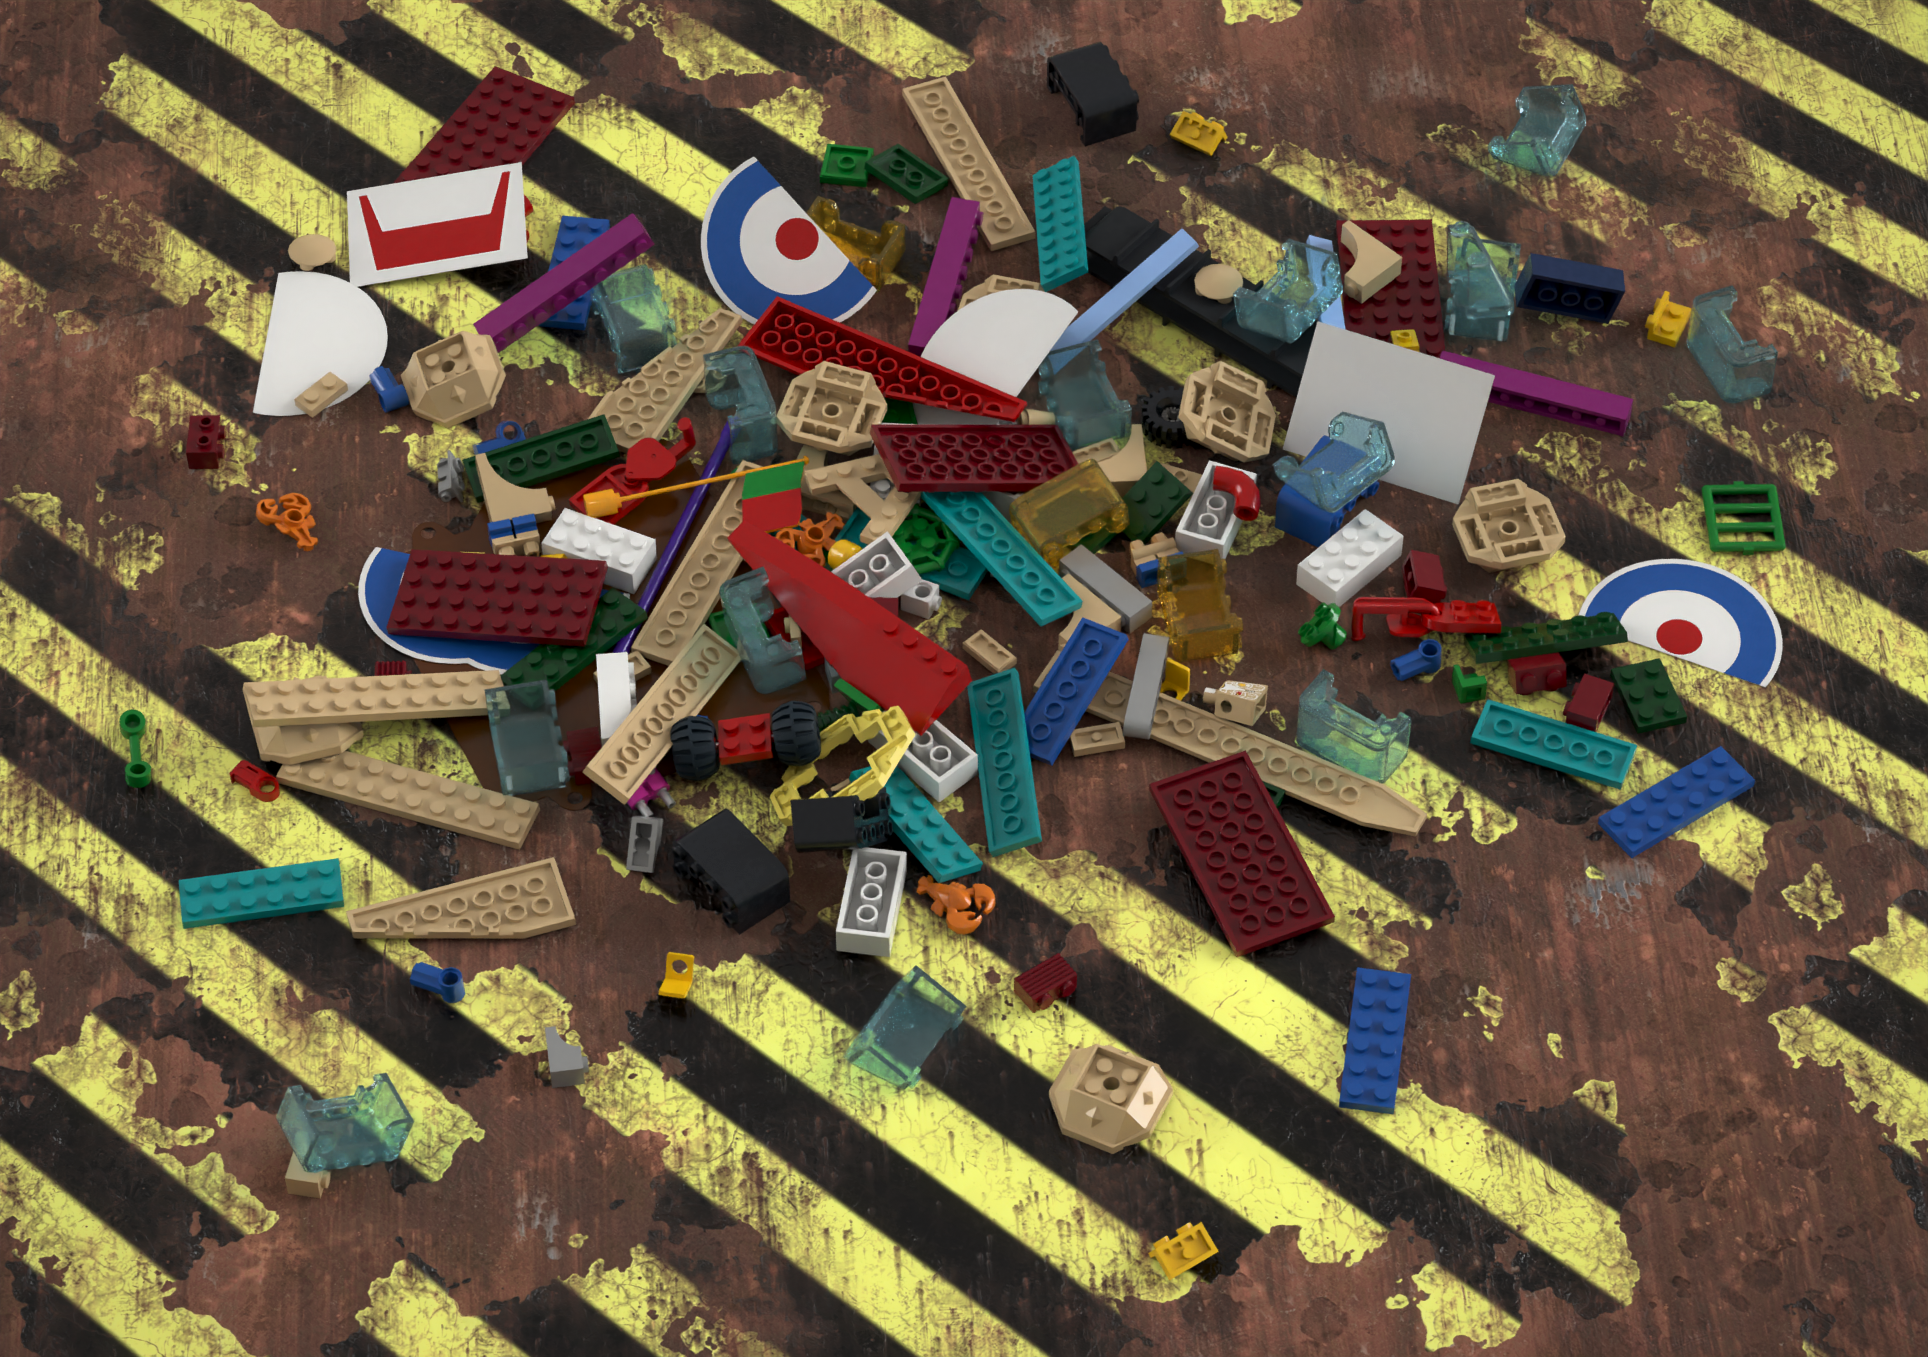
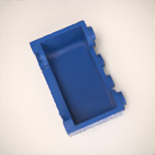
(1304, 519)

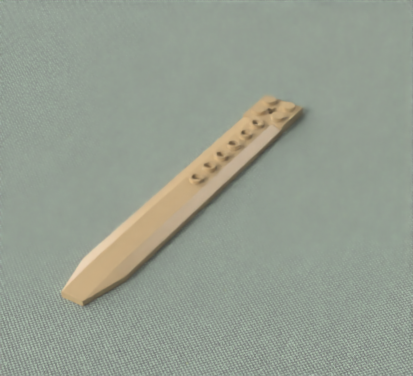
(1277, 763)

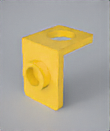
(1405, 339)
(1176, 679)
(676, 983)

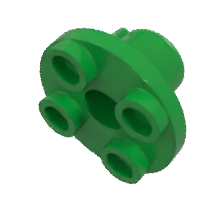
(1323, 627)

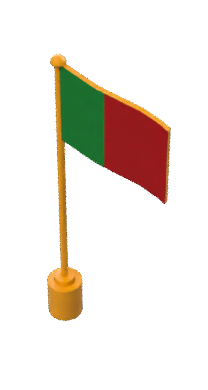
(768, 496)

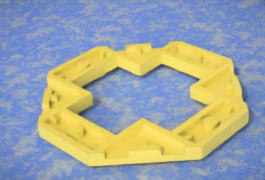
(883, 761)

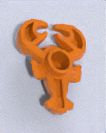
(291, 520)
(813, 537)
(955, 899)

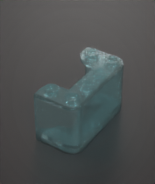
(1506, 260)
(1295, 296)
(633, 316)
(1733, 366)
(737, 381)
(1083, 396)
(768, 661)
(1348, 737)
(526, 738)
(345, 1129)

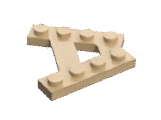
(851, 479)

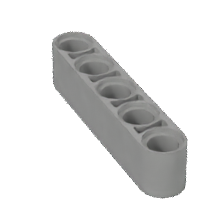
(1146, 686)

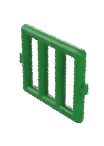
(1747, 548)

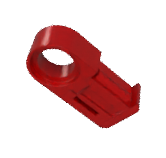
(254, 779)

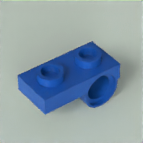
(500, 441)

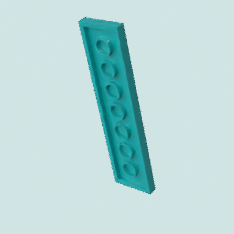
(1060, 223)
(1005, 554)
(1004, 762)

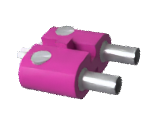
(652, 788)

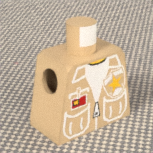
(1238, 701)

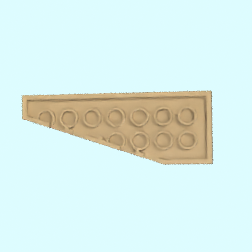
(656, 395)
(491, 906)

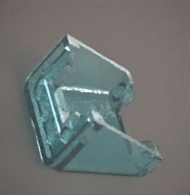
(1545, 132)
(1472, 264)
(1343, 467)
(905, 1029)

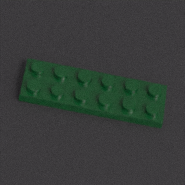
(548, 455)
(1546, 638)
(559, 663)

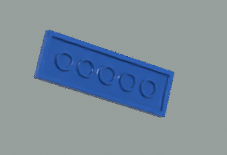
(571, 237)
(1070, 687)
(1676, 802)
(1375, 1041)

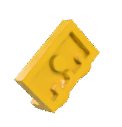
(1198, 133)
(1667, 321)
(1183, 1251)

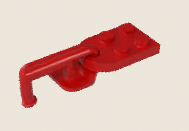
(645, 462)
(1441, 617)

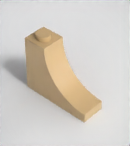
(1373, 265)
(1127, 465)
(510, 501)
(832, 501)
(1091, 609)

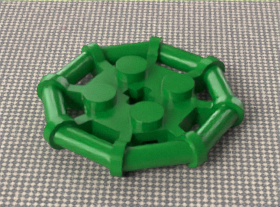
(926, 539)

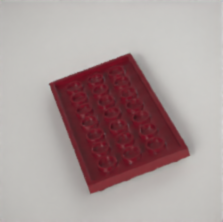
(492, 127)
(1410, 298)
(972, 456)
(497, 597)
(1241, 853)

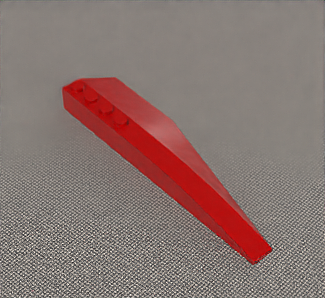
(802, 339)
(856, 634)

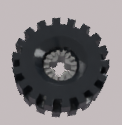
(1156, 417)

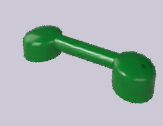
(133, 727)

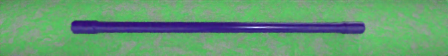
(678, 535)

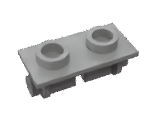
(450, 478)

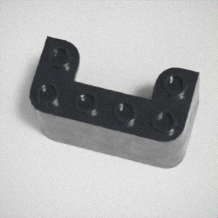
(1095, 92)
(840, 822)
(734, 869)

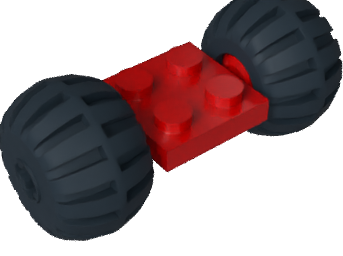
(745, 739)

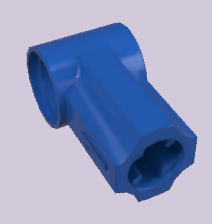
(389, 392)
(1424, 659)
(446, 981)

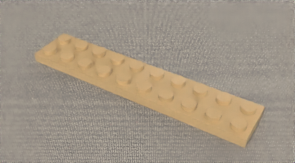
(968, 162)
(697, 581)
(369, 698)
(646, 731)
(415, 796)

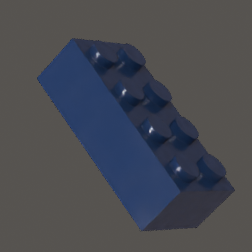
(1569, 288)

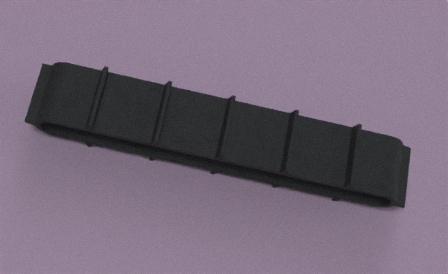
(1122, 240)

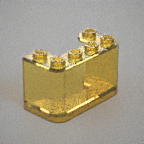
(868, 250)
(1068, 509)
(1196, 606)

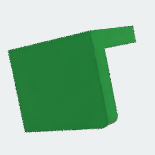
(1468, 686)

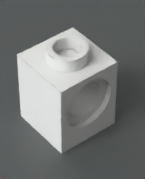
(921, 599)

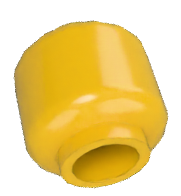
(841, 552)

